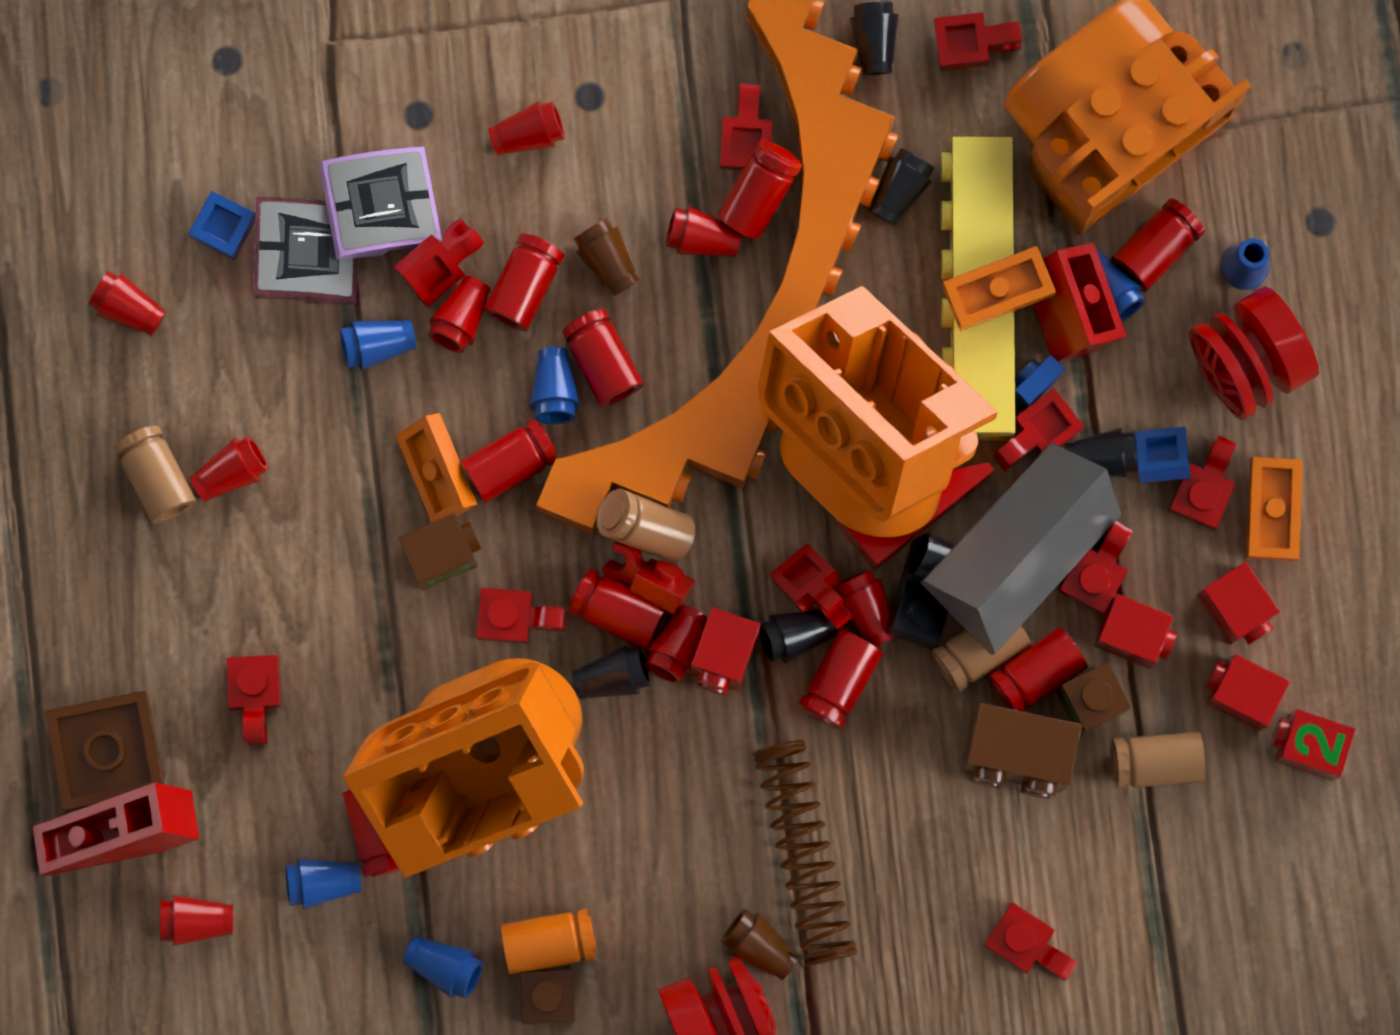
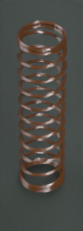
(779, 751)

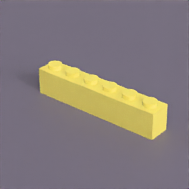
(980, 234)

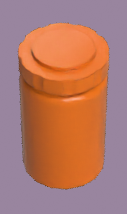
(548, 941)

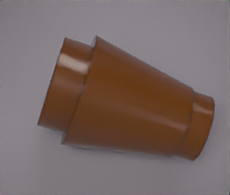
(607, 256)
(759, 945)

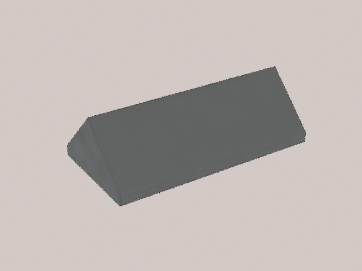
(1024, 545)

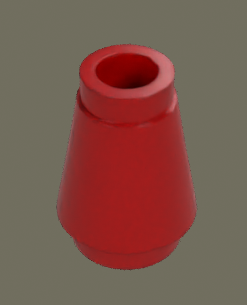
(528, 130)
(701, 234)
(126, 304)
(459, 316)
(230, 469)
(868, 605)
(676, 645)
(194, 920)

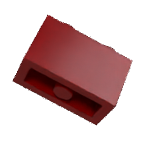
(1082, 311)
(724, 651)

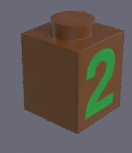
(440, 550)
(1093, 698)

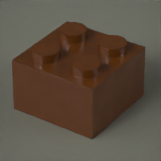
(1020, 750)

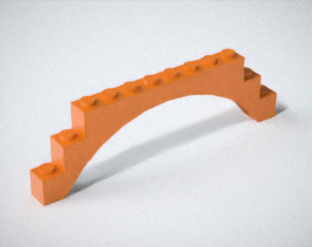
(725, 422)

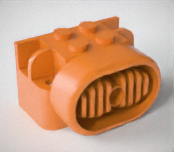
(1118, 109)
(868, 414)
(472, 764)

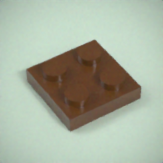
(103, 748)

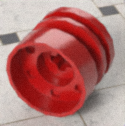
(1258, 350)
(724, 1011)

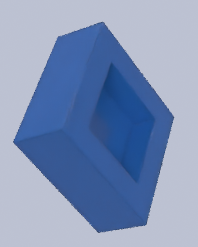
(222, 225)
(1036, 380)
(1162, 454)

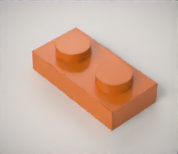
(998, 288)
(436, 468)
(1274, 509)

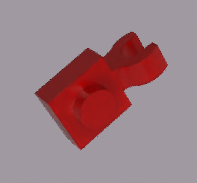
(965, 40)
(743, 133)
(434, 264)
(1039, 425)
(1206, 492)
(1097, 575)
(654, 580)
(809, 581)
(510, 616)
(254, 687)
(1024, 940)

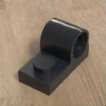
(916, 612)

